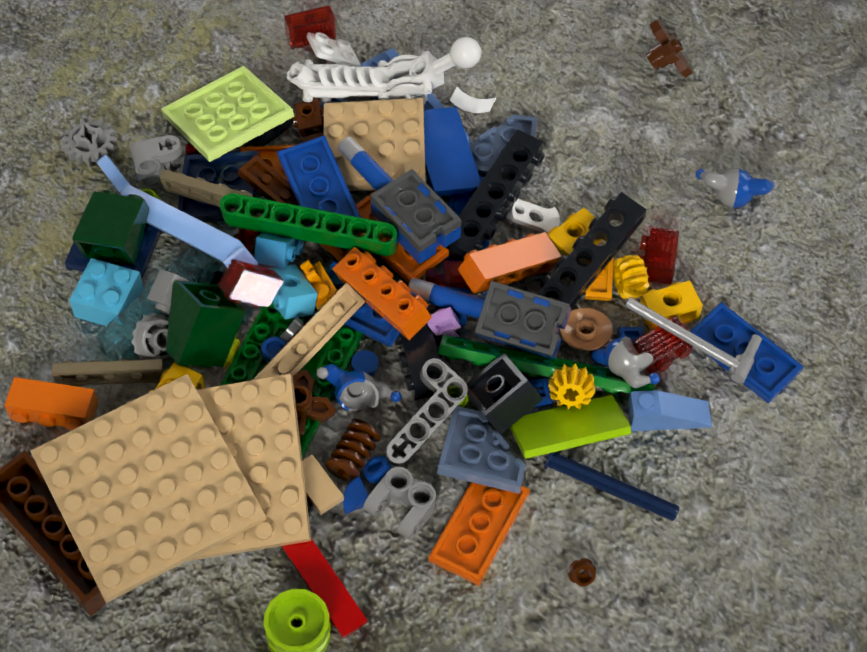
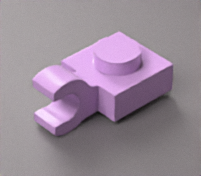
(444, 322)

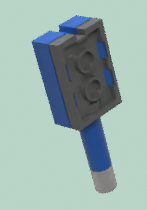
(406, 203)
(506, 315)

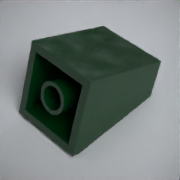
(112, 227)
(201, 324)

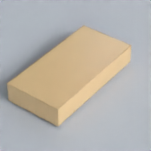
(319, 486)

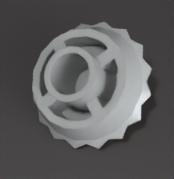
(151, 337)

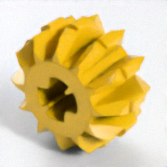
(630, 276)
(571, 386)

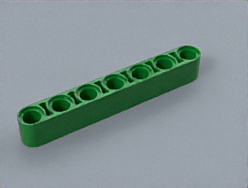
(317, 233)

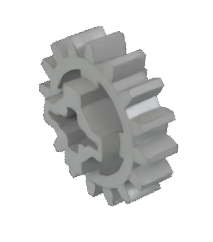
(78, 140)

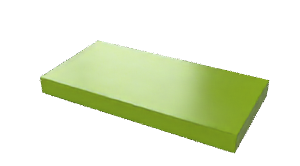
(565, 429)

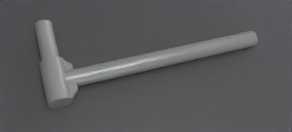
(738, 366)

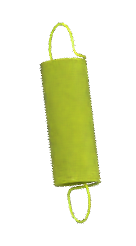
(232, 353)

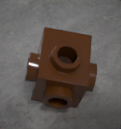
(309, 117)

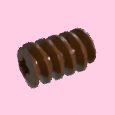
(351, 449)

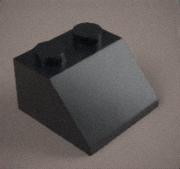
(502, 393)

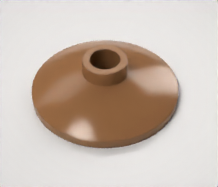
(587, 329)

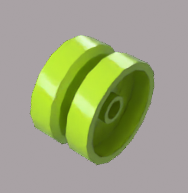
(297, 622)

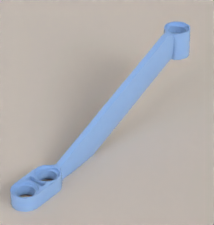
(179, 223)

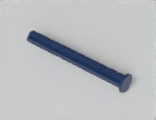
(612, 486)

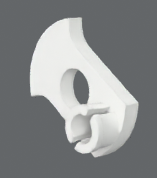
(549, 217)

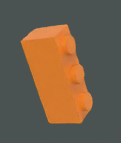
(50, 403)

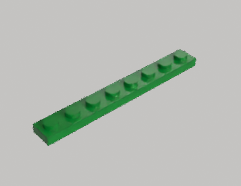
(529, 363)

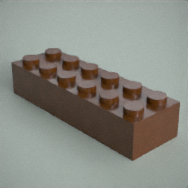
(37, 521)

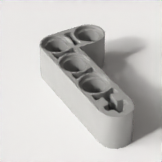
(422, 417)

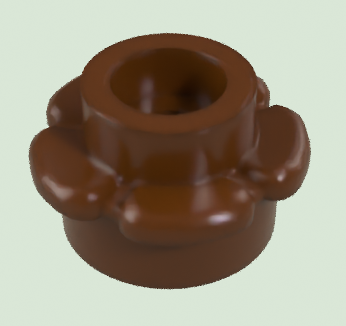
(584, 578)

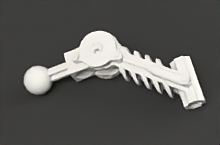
(399, 79)

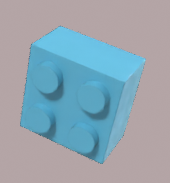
(104, 291)

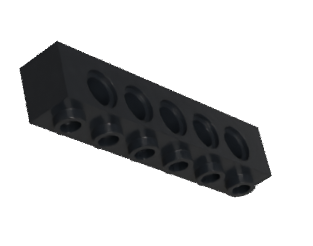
(519, 148)
(619, 208)

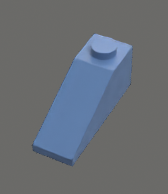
(666, 411)

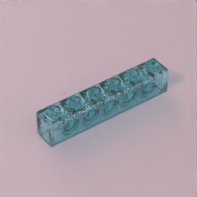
(117, 335)

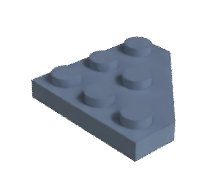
(493, 141)
(479, 454)

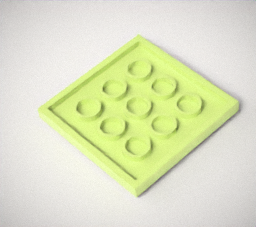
(227, 113)

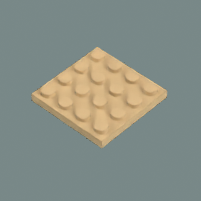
(385, 129)

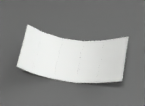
(470, 103)

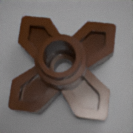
(667, 50)
(310, 407)

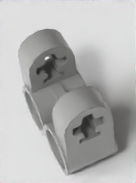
(152, 157)
(413, 489)

